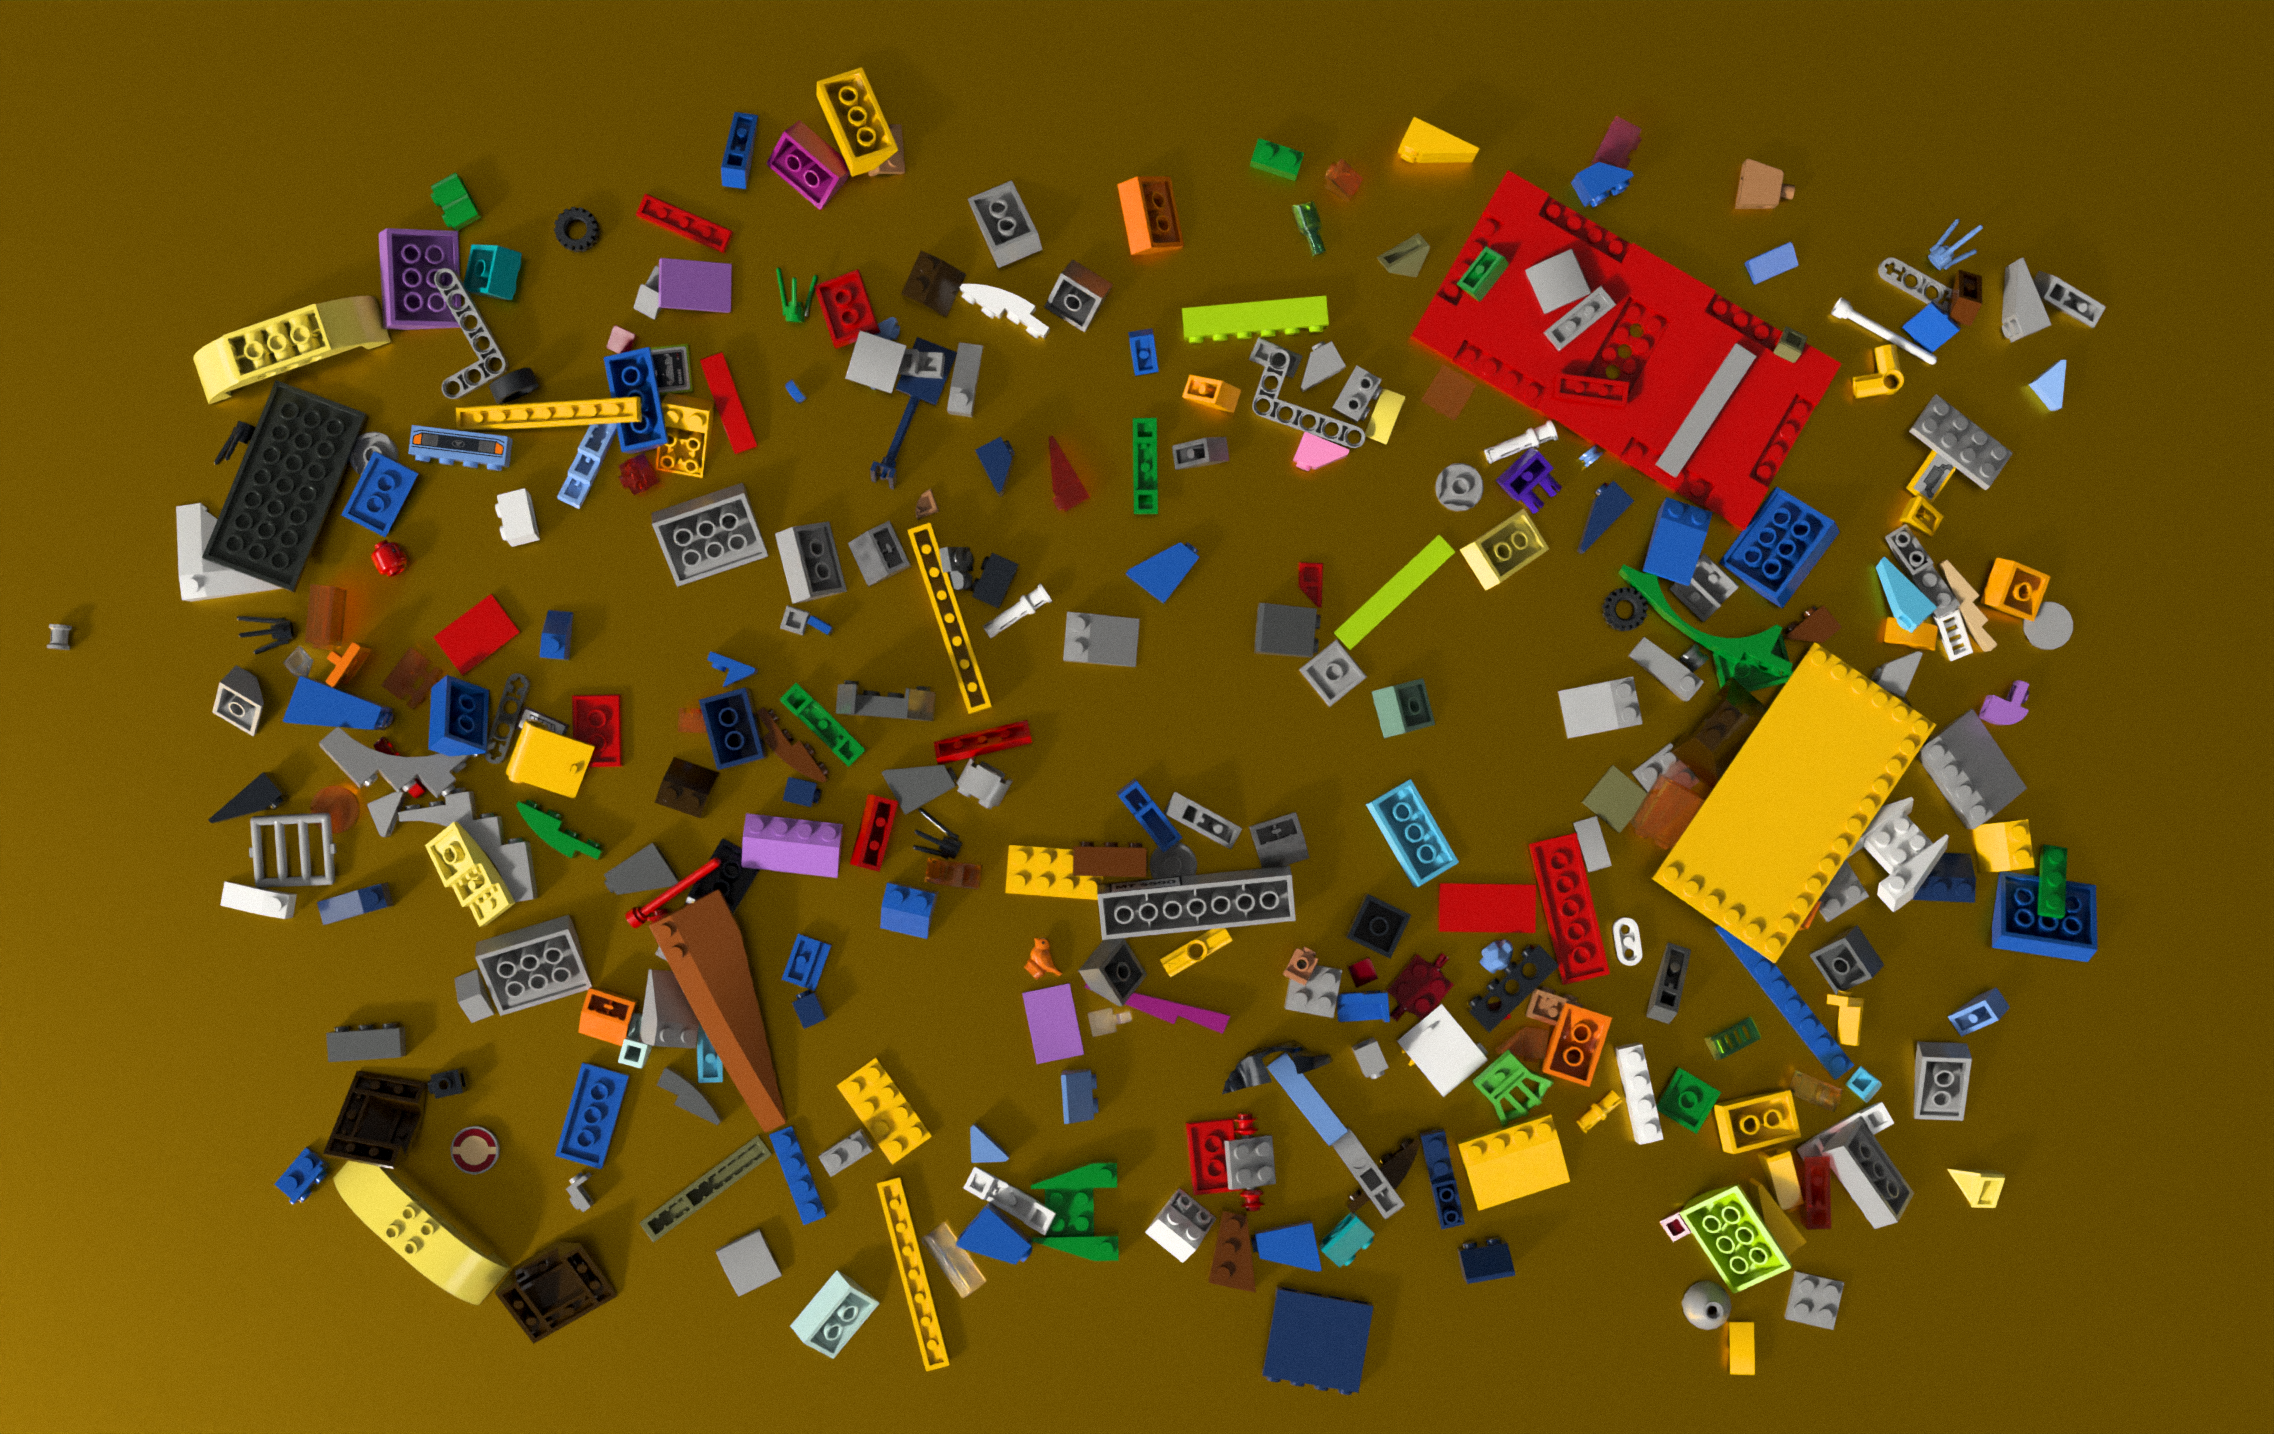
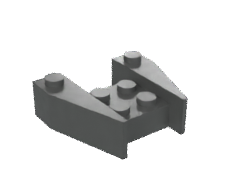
(917, 704)

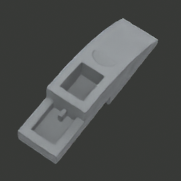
(1920, 570)
(1368, 1174)

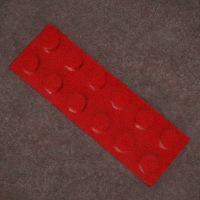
(1569, 908)

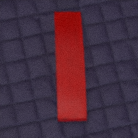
(728, 402)

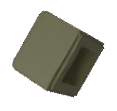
(1790, 344)

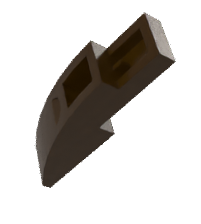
(1393, 1167)

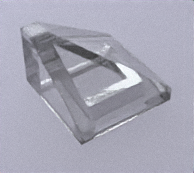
(299, 662)

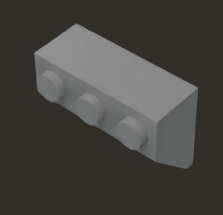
(810, 562)

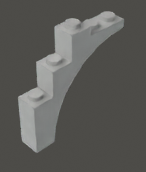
(363, 765)
(511, 859)

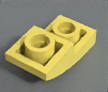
(1384, 416)

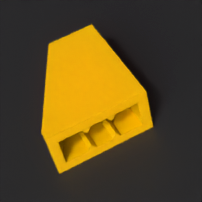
(1781, 1178)

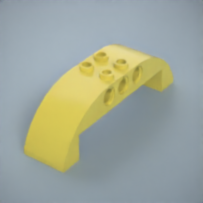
(419, 1232)

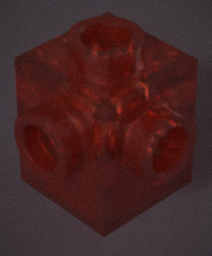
(638, 474)

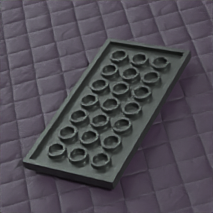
(284, 486)

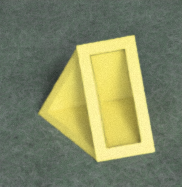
(1979, 1186)

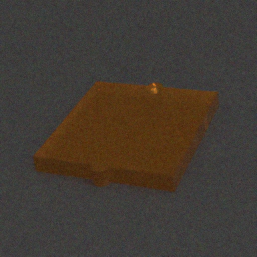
(1448, 392)

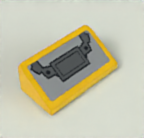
(1931, 477)

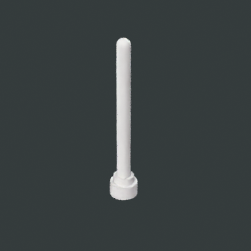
(1844, 310)

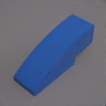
(1149, 815)

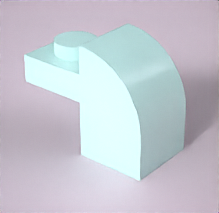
(632, 1051)

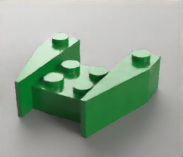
(1072, 1199)

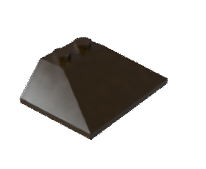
(1721, 733)
(377, 1120)
(554, 1289)

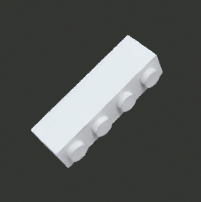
(1638, 1093)

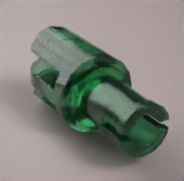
(1309, 225)

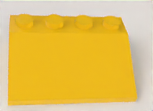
(1513, 1160)

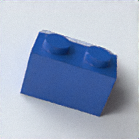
(1677, 541)

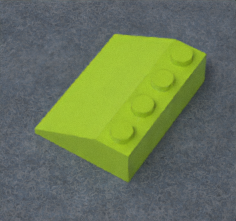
(1734, 1237)

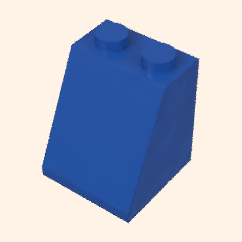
(908, 909)
(996, 1236)

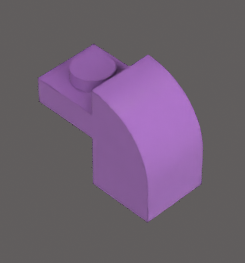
(2008, 711)

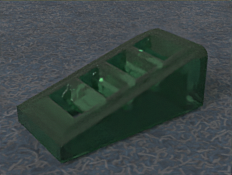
(1715, 1048)

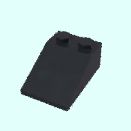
(729, 877)

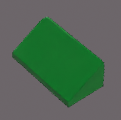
(1483, 273)

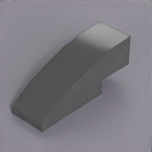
(690, 1095)

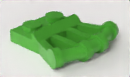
(1502, 1077)

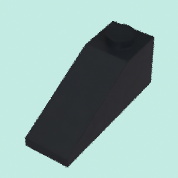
(258, 796)

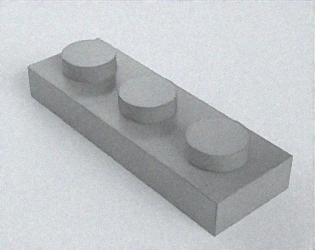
(1579, 318)

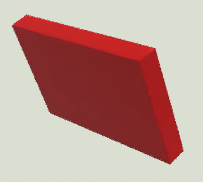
(846, 308)
(477, 634)
(599, 723)
(1208, 1154)

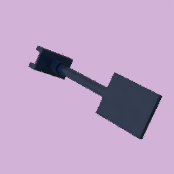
(919, 389)

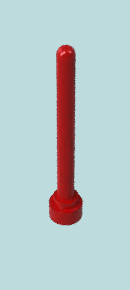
(638, 916)

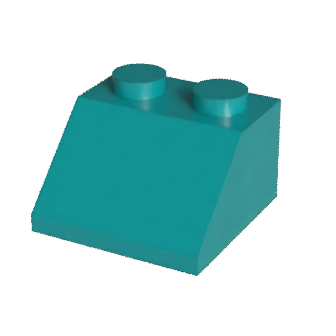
(492, 271)
(1346, 1239)

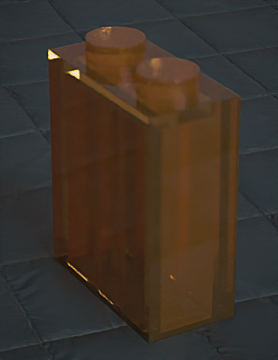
(325, 616)
(1666, 811)

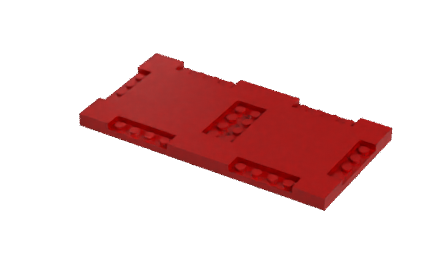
(1669, 366)

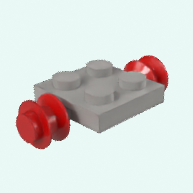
(1249, 1162)

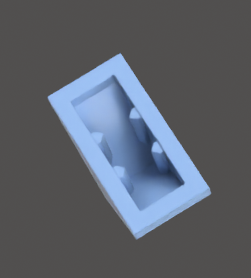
(2050, 385)

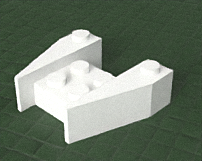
(1901, 851)

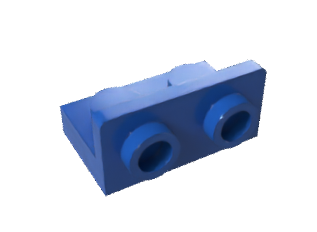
(301, 1175)

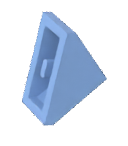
(985, 1148)

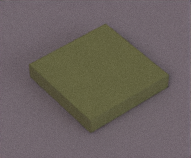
(1615, 799)

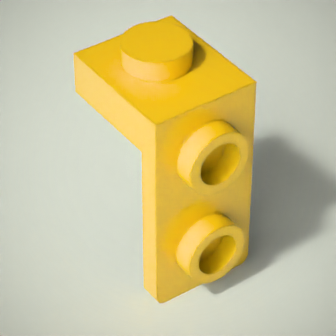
(1849, 1017)

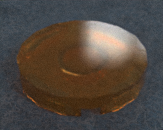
(341, 806)

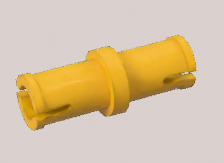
(1598, 1111)

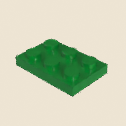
(1751, 676)

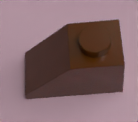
(1965, 298)

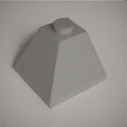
(240, 700)

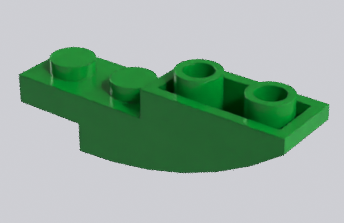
(549, 828)

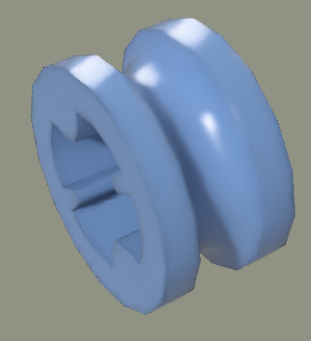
(1590, 456)

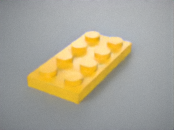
(1047, 873)
(884, 1110)

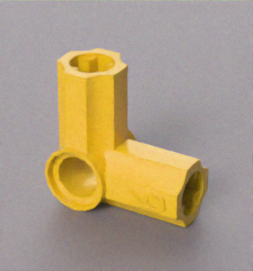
(1887, 366)

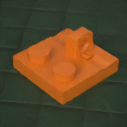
(347, 664)

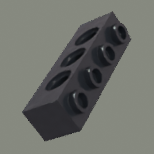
(1543, 965)

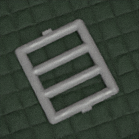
(302, 820)

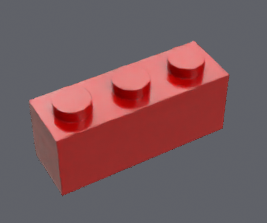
(873, 832)

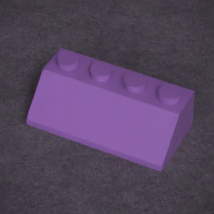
(792, 845)

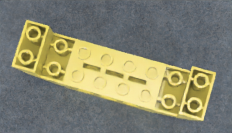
(288, 343)

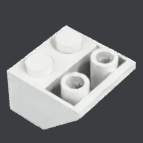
(1181, 1225)

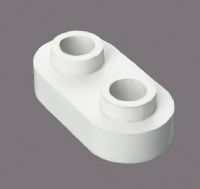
(1626, 941)

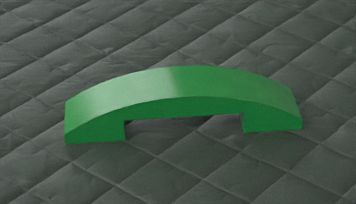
(1145, 466)
(822, 724)

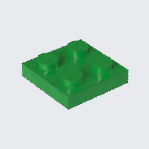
(1687, 1100)

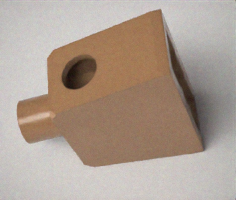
(1761, 186)

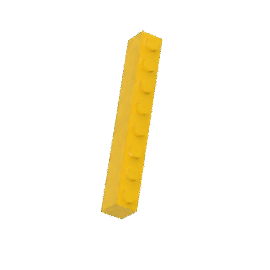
(950, 619)

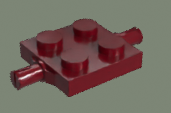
(1419, 987)

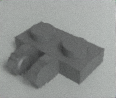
(958, 563)

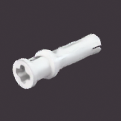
(1531, 438)
(1026, 605)

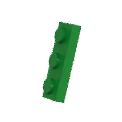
(2052, 881)

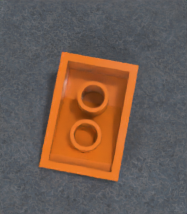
(1576, 1044)

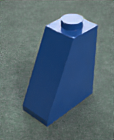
(1164, 571)
(1288, 1244)

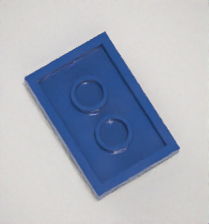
(380, 493)

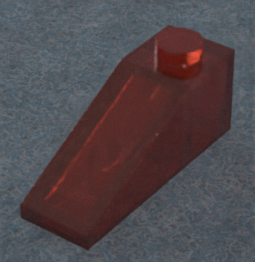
(1065, 483)
(1816, 1193)

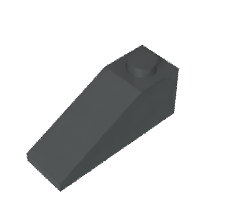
(1669, 984)

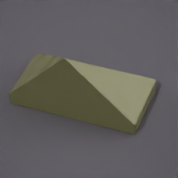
(1406, 257)

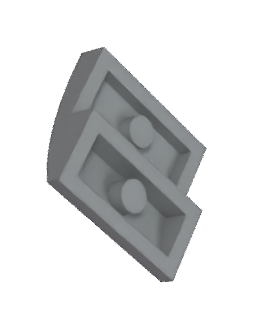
(1558, 281)
(875, 362)
(1707, 589)
(748, 1262)

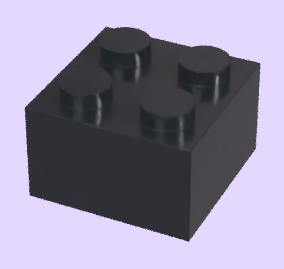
(1378, 925)

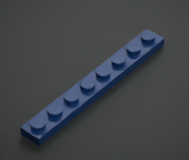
(1790, 1006)

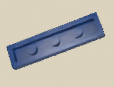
(798, 1175)

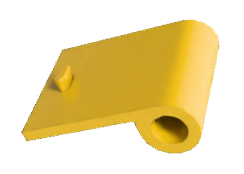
(546, 759)

